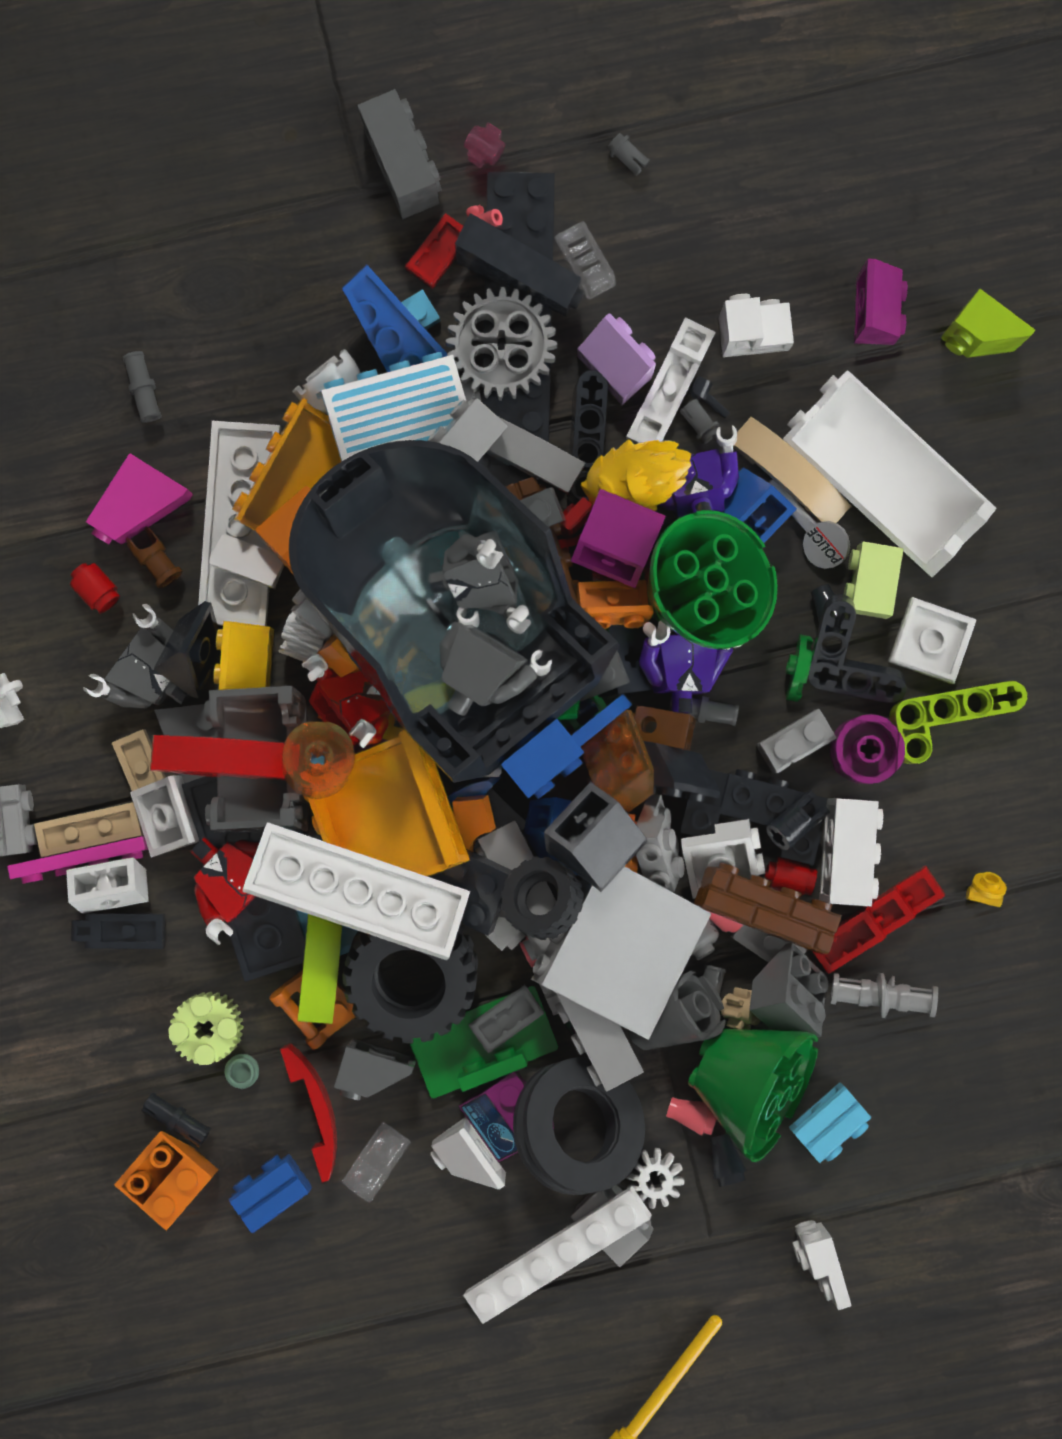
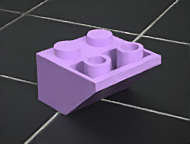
(618, 358)

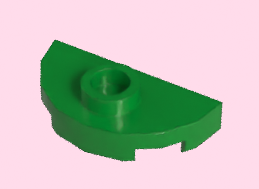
(798, 667)

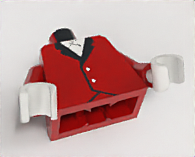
(348, 702)
(222, 883)

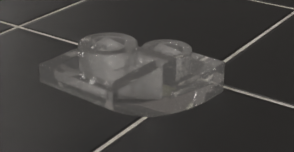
(376, 1162)

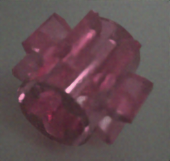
(484, 145)

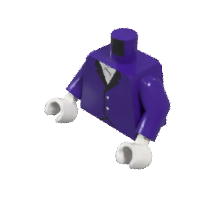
(708, 480)
(679, 665)

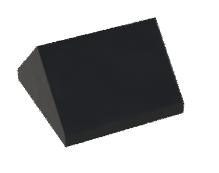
(191, 650)

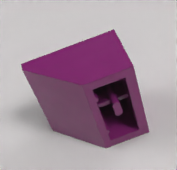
(617, 538)

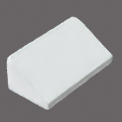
(246, 561)

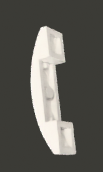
(671, 382)

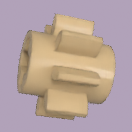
(737, 1009)

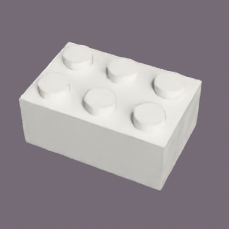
(850, 852)

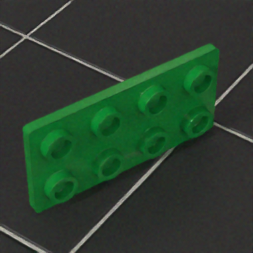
(462, 1062)

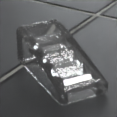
(595, 279)

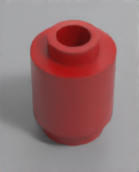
(94, 587)
(791, 875)

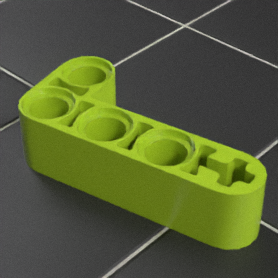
(957, 711)

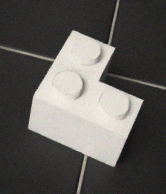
(754, 326)

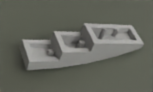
(536, 457)

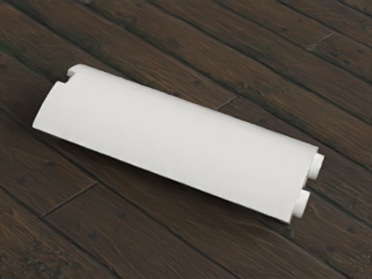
(889, 472)

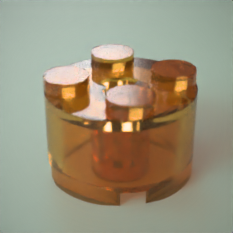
(317, 739)

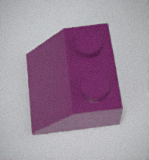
(879, 304)

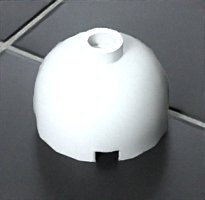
(329, 371)

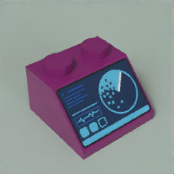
(493, 1111)

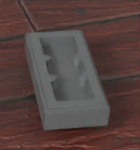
(506, 1018)

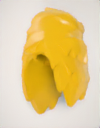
(639, 472)

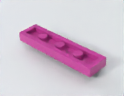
(32, 870)

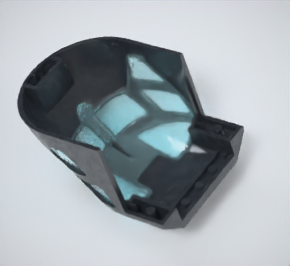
(365, 566)

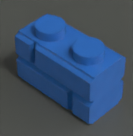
(270, 1192)

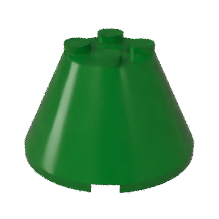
(711, 580)
(754, 1083)

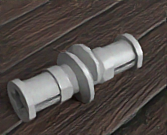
(883, 995)

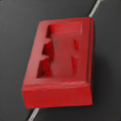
(436, 252)
(575, 517)

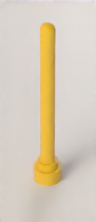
(670, 1380)

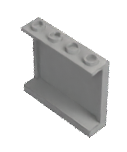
(624, 951)

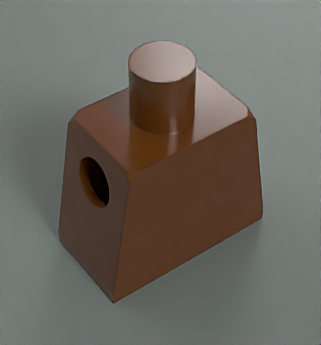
(672, 727)

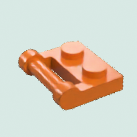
(315, 1036)

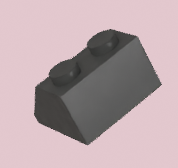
(371, 1069)

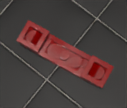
(300, 1068)

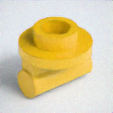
(987, 889)

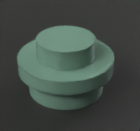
(242, 1071)

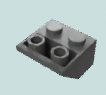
(790, 993)

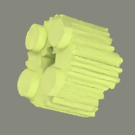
(189, 1037)

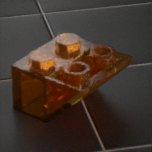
(620, 762)

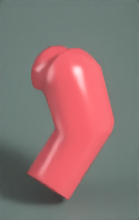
(492, 217)

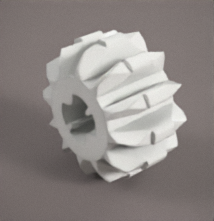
(667, 1180)

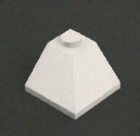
(467, 1156)

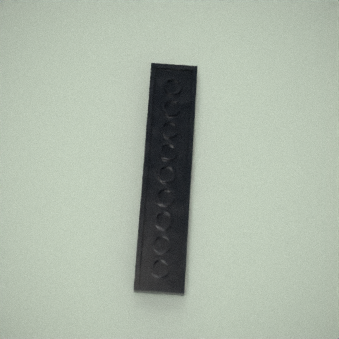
(528, 216)

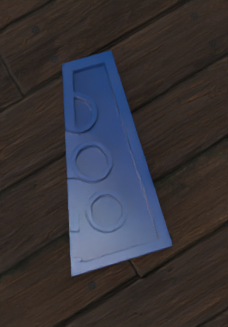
(387, 321)

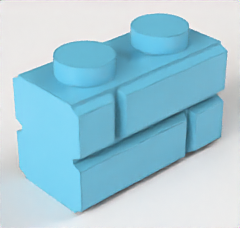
(831, 1123)

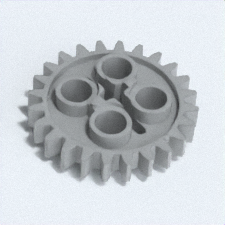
(502, 313)

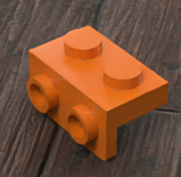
(615, 603)

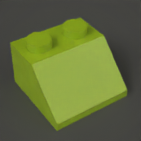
(985, 328)

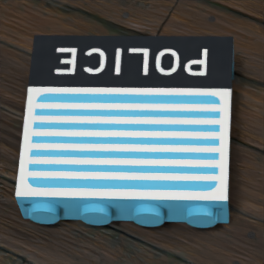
(393, 405)

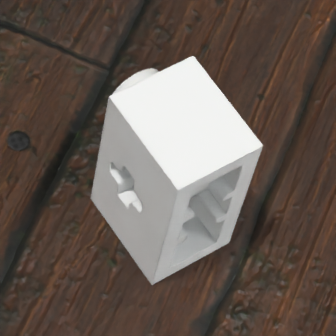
(107, 885)

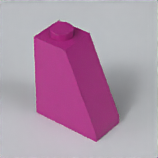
(135, 500)

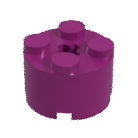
(881, 736)

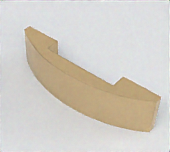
(791, 471)

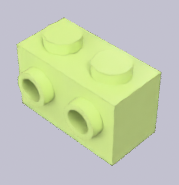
(874, 579)

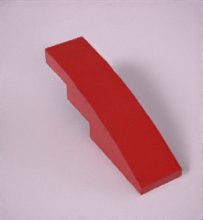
(217, 757)
(888, 913)

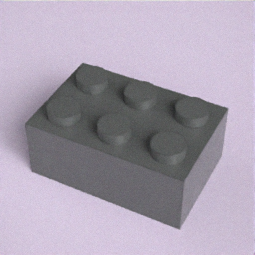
(400, 153)

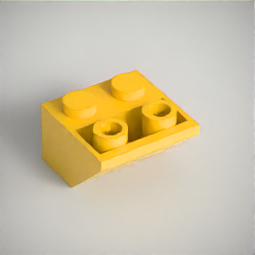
(244, 656)

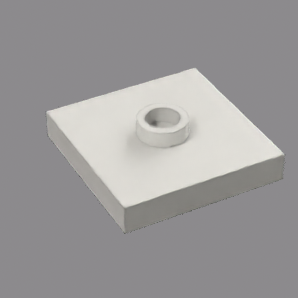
(932, 640)

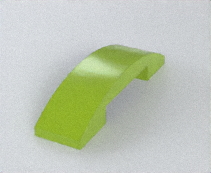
(319, 971)

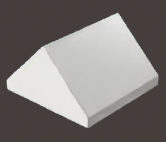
(164, 815)

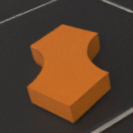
(473, 818)

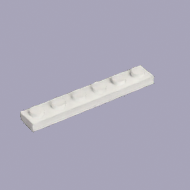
(557, 1254)

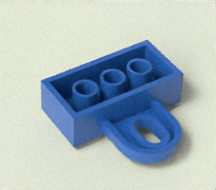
(556, 751)

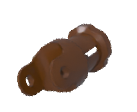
(156, 560)

